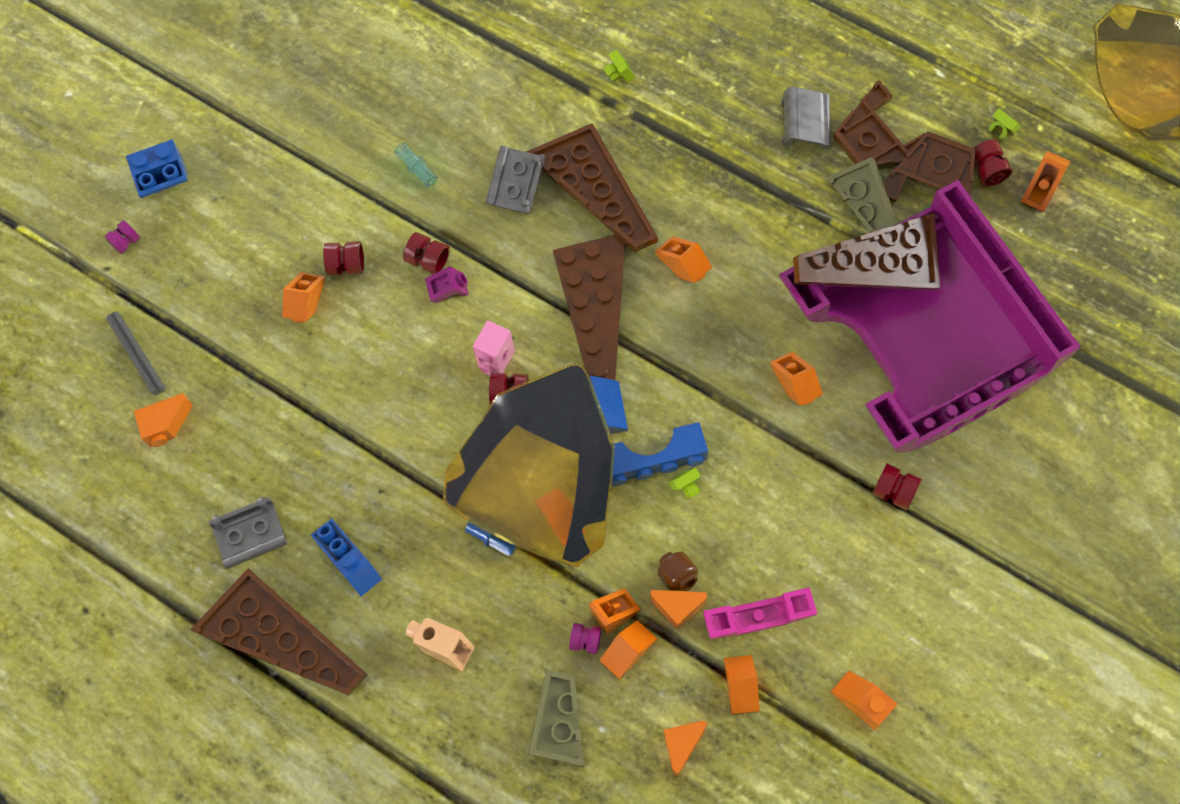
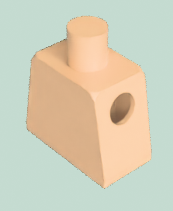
(441, 642)

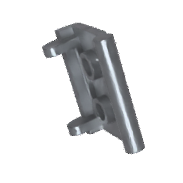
(806, 117)
(515, 180)
(248, 532)

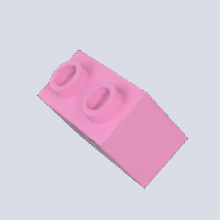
(493, 348)

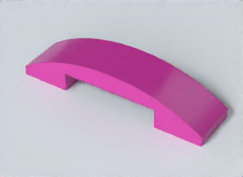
(760, 615)

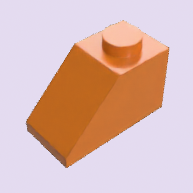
(1045, 181)
(684, 259)
(302, 297)
(797, 378)
(162, 419)
(864, 699)

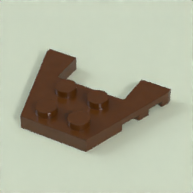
(867, 136)
(934, 163)

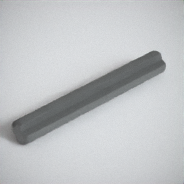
(135, 353)

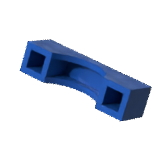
(685, 448)

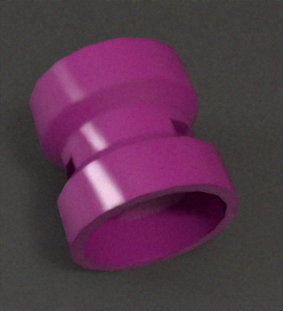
(116, 239)
(585, 638)

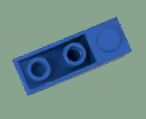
(346, 557)

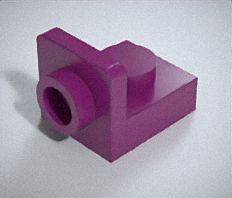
(446, 283)

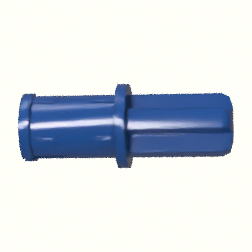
(490, 540)

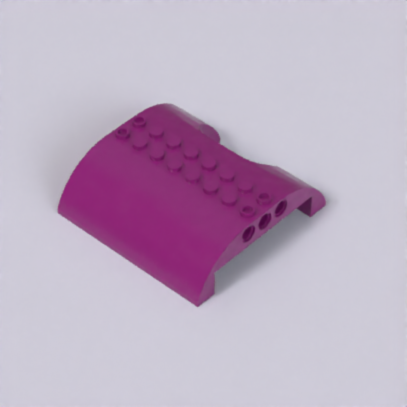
(954, 347)

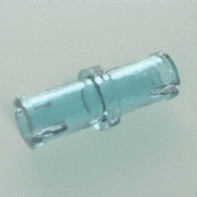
(416, 164)

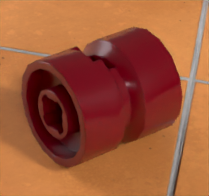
(990, 164)
(423, 252)
(343, 258)
(501, 382)
(897, 486)

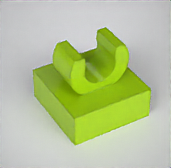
(618, 68)
(1005, 122)
(685, 482)

